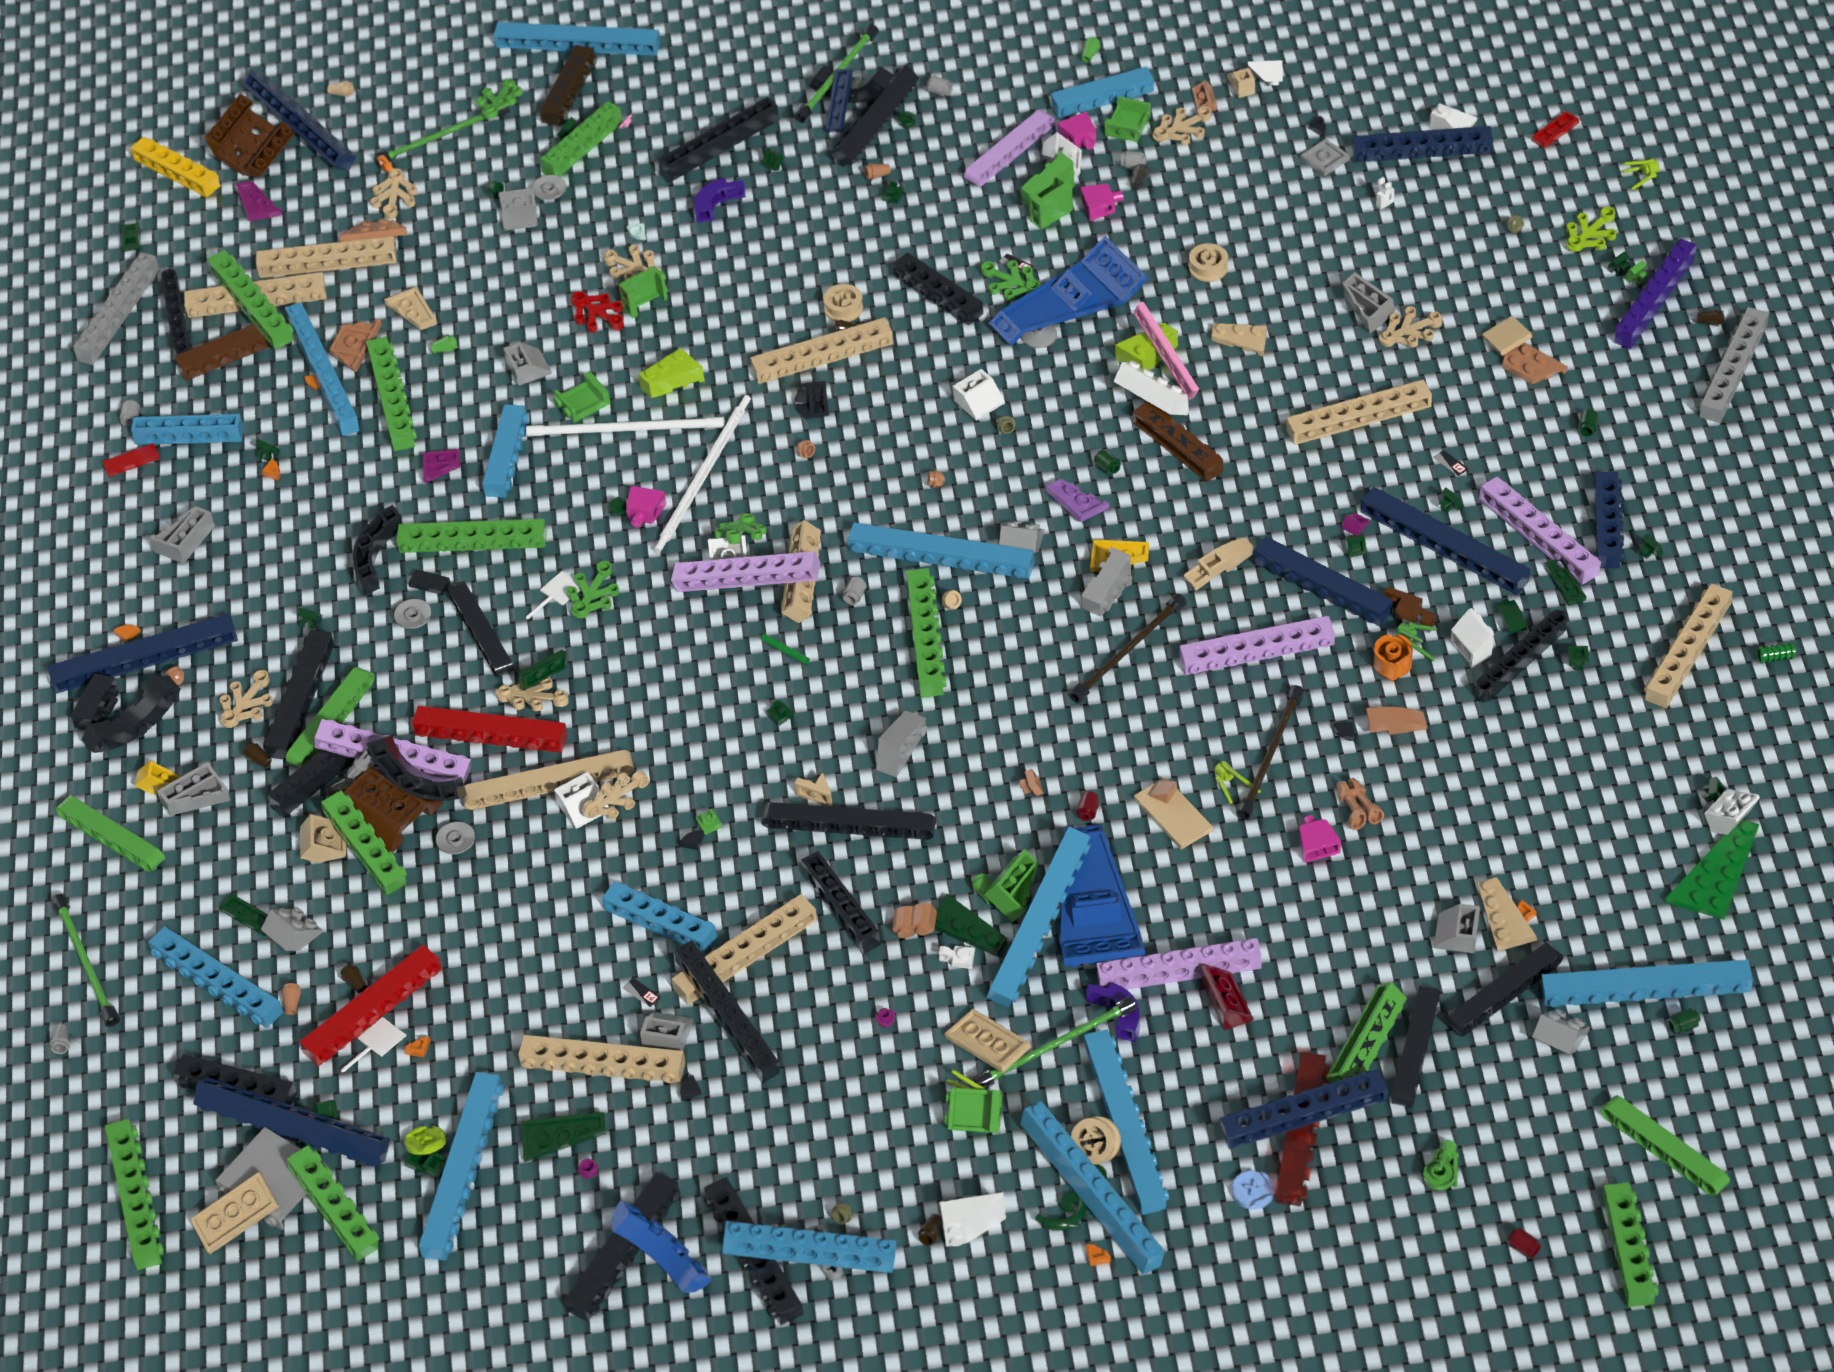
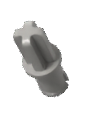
(360, 765)

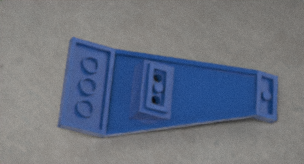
(1101, 279)
(1096, 911)

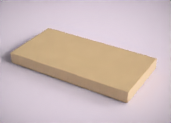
(1177, 818)
(987, 1040)
(234, 1212)

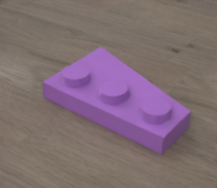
(1074, 501)

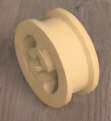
(1208, 269)
(843, 302)
(1096, 1151)

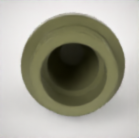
(1515, 224)
(1006, 424)
(842, 1213)

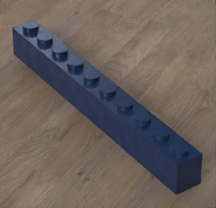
(299, 120)
(1445, 540)
(143, 652)
(291, 1121)

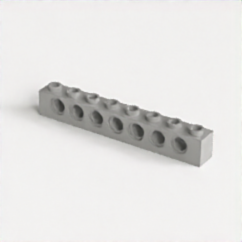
(116, 308)
(1733, 364)

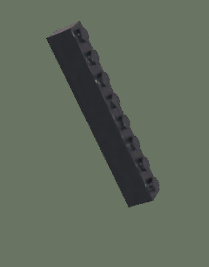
(873, 116)
(718, 139)
(299, 693)
(619, 1252)

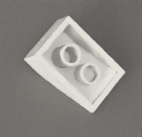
(971, 1217)

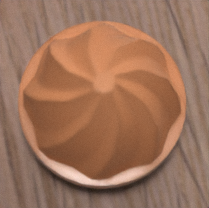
(805, 449)
(935, 479)
(176, 674)

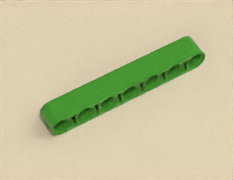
(336, 709)
(110, 833)
(1665, 1145)

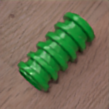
(1776, 652)

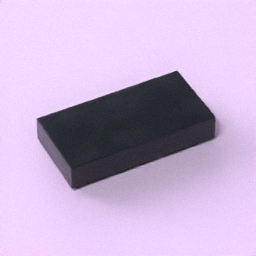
(429, 582)

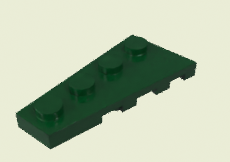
(964, 925)
(557, 1133)

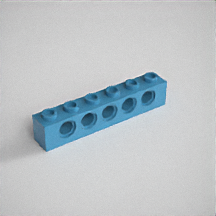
(187, 429)
(658, 916)

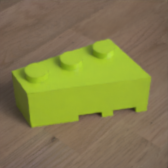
(1141, 349)
(670, 373)

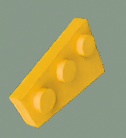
(1137, 550)

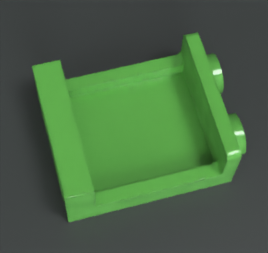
(1128, 119)
(1052, 205)
(642, 289)
(583, 399)
(974, 1110)

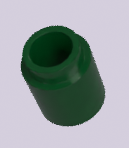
(1588, 422)
(1107, 462)
(1683, 1021)

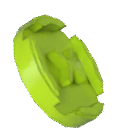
(424, 1140)

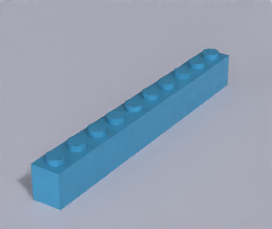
(567, 36)
(322, 369)
(941, 550)
(1038, 917)
(1646, 983)
(1124, 1114)
(461, 1166)
(1092, 1188)

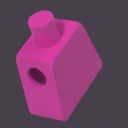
(1079, 130)
(1099, 200)
(644, 505)
(1318, 839)

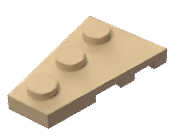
(412, 307)
(1244, 336)

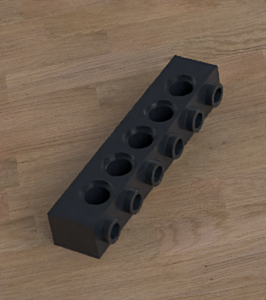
(938, 289)
(841, 902)
(192, 1069)

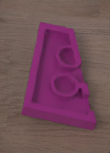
(255, 203)

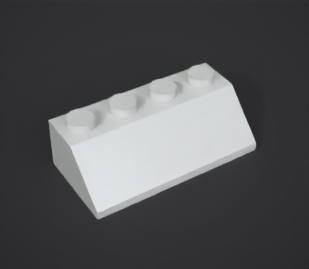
(1152, 389)

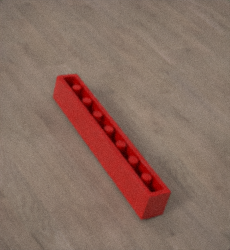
(490, 729)
(370, 1005)

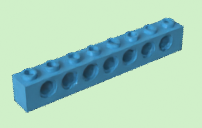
(215, 977)
(809, 1247)

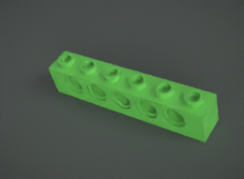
(581, 140)
(387, 881)
(357, 1245)
(1635, 1292)

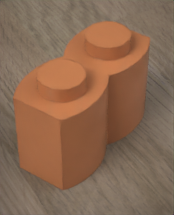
(914, 920)

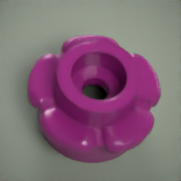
(885, 1021)
(585, 1165)

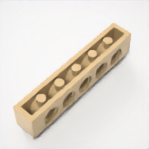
(799, 595)

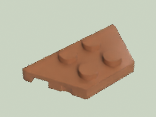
(370, 230)
(351, 344)
(1531, 364)

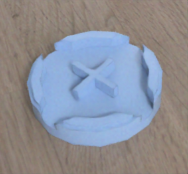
(1253, 1189)

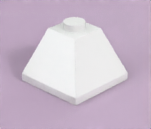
(1267, 70)
(1449, 118)
(1059, 143)
(721, 549)

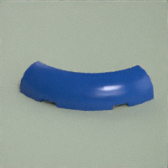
(660, 1246)

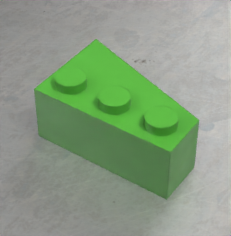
(1013, 885)

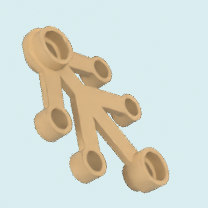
(1163, 133)
(395, 178)
(611, 259)
(1390, 336)
(531, 696)
(232, 717)
(597, 807)

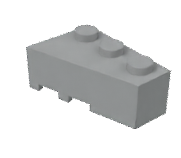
(1368, 302)
(184, 535)
(1108, 584)
(899, 742)
(193, 791)

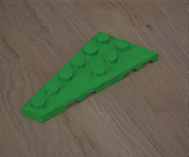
(1715, 878)

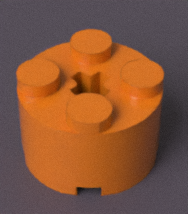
(1393, 656)

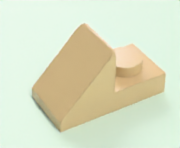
(816, 792)

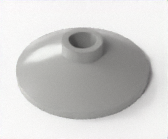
(549, 187)
(1041, 337)
(412, 613)
(453, 832)

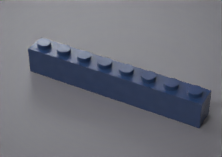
(1322, 581)

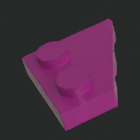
(439, 463)

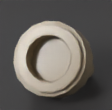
(951, 599)

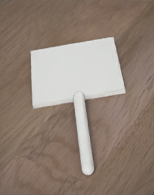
(556, 590)
(379, 1038)

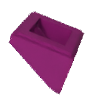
(1355, 523)

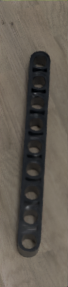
(848, 820)

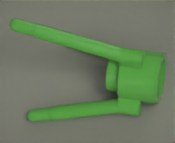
(1410, 633)
(1446, 1153)

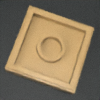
(1507, 335)

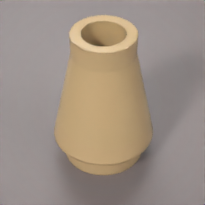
(341, 89)

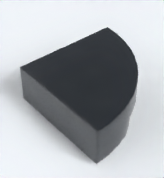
(1318, 126)
(1345, 730)
(692, 840)
(689, 1089)

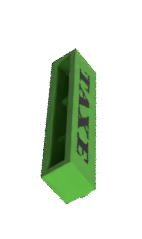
(1368, 1032)

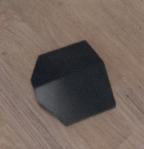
(812, 400)

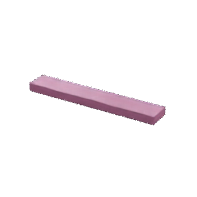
(1166, 350)

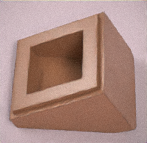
(1164, 790)

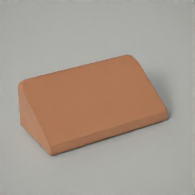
(1204, 96)

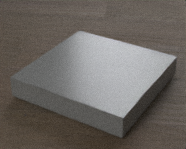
(1325, 157)

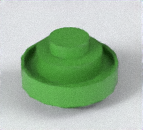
(1439, 1179)

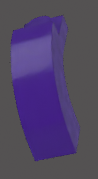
(715, 193)
(1127, 1026)

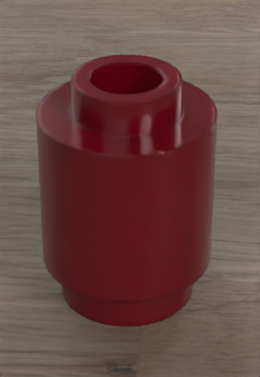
(1088, 806)
(1524, 1243)

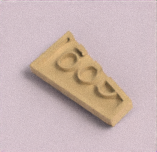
(1505, 919)

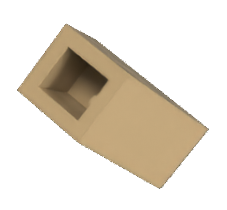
(1242, 82)

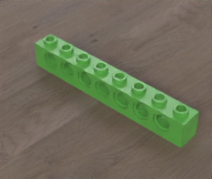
(250, 299)
(390, 393)
(472, 535)
(925, 634)
(128, 1164)

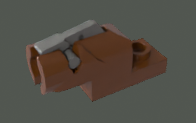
(1410, 608)

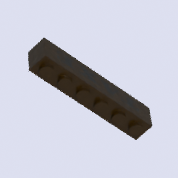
(568, 85)

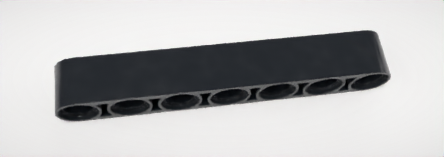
(175, 311)
(480, 629)
(1520, 656)
(1504, 989)
(1415, 1046)

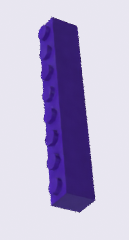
(1655, 293)

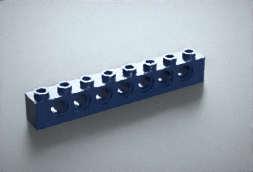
(1422, 144)
(1296, 1117)

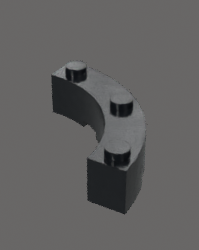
(861, 88)
(368, 545)
(135, 719)
(408, 777)

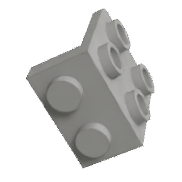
(518, 209)

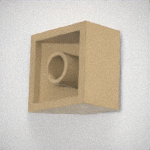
(320, 840)

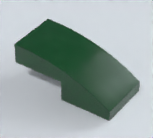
(131, 237)
(1512, 616)
(429, 1164)

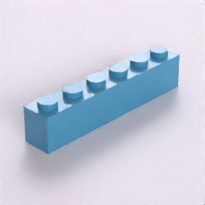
(1102, 92)
(505, 451)

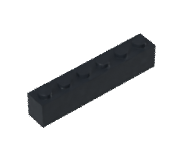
(307, 781)

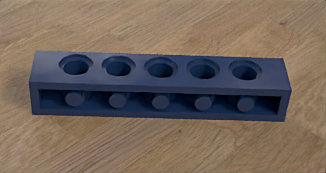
(1608, 519)

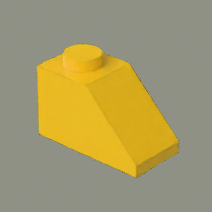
(154, 777)

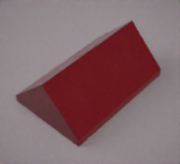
(1225, 997)

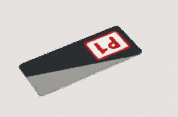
(1021, 264)
(1450, 463)
(641, 992)

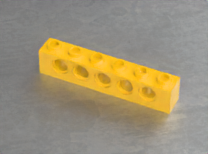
(175, 166)

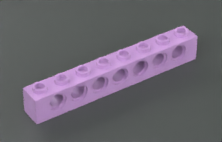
(1539, 529)
(746, 571)
(1257, 645)
(344, 746)
(1179, 964)

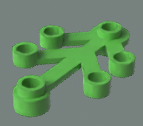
(491, 111)
(988, 270)
(734, 529)
(582, 608)

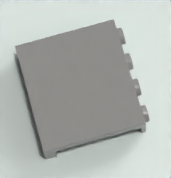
(269, 1156)

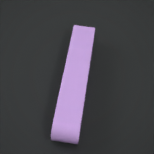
(1009, 148)

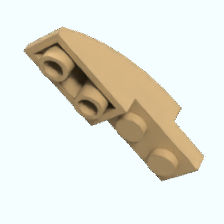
(1220, 559)

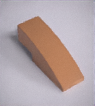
(1395, 720)

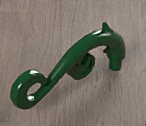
(1066, 1202)

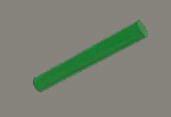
(784, 648)

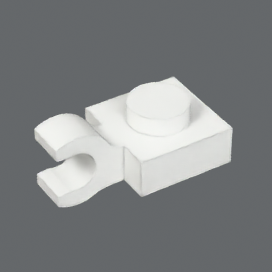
(1385, 195)
(961, 956)

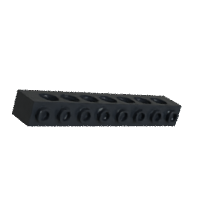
(727, 1011)
(782, 1310)

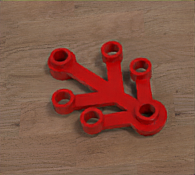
(581, 300)

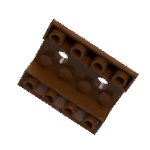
(235, 133)
(380, 806)

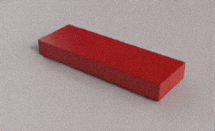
(1555, 129)
(131, 460)

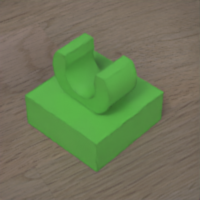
(1637, 272)
(708, 822)

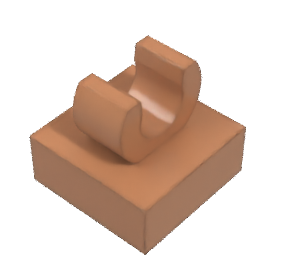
(1031, 784)

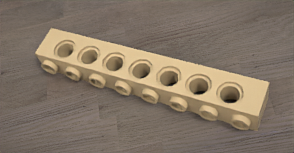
(326, 257)
(278, 291)
(821, 350)
(1358, 412)
(1688, 646)
(752, 944)
(611, 1054)

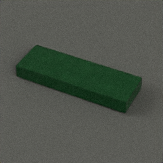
(1565, 582)
(542, 670)
(244, 913)

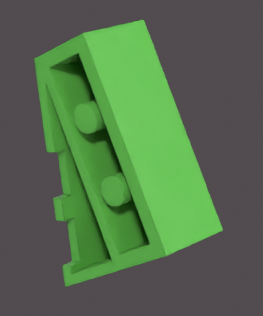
(1048, 178)

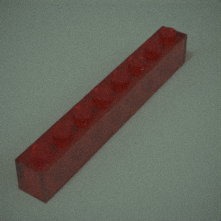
(1299, 1142)

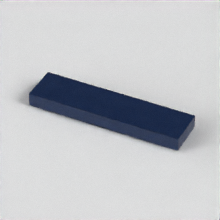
(839, 100)

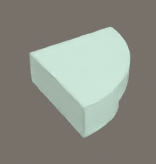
(637, 231)

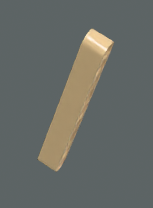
(545, 779)

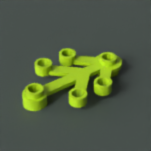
(1577, 243)

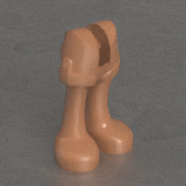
(1358, 816)

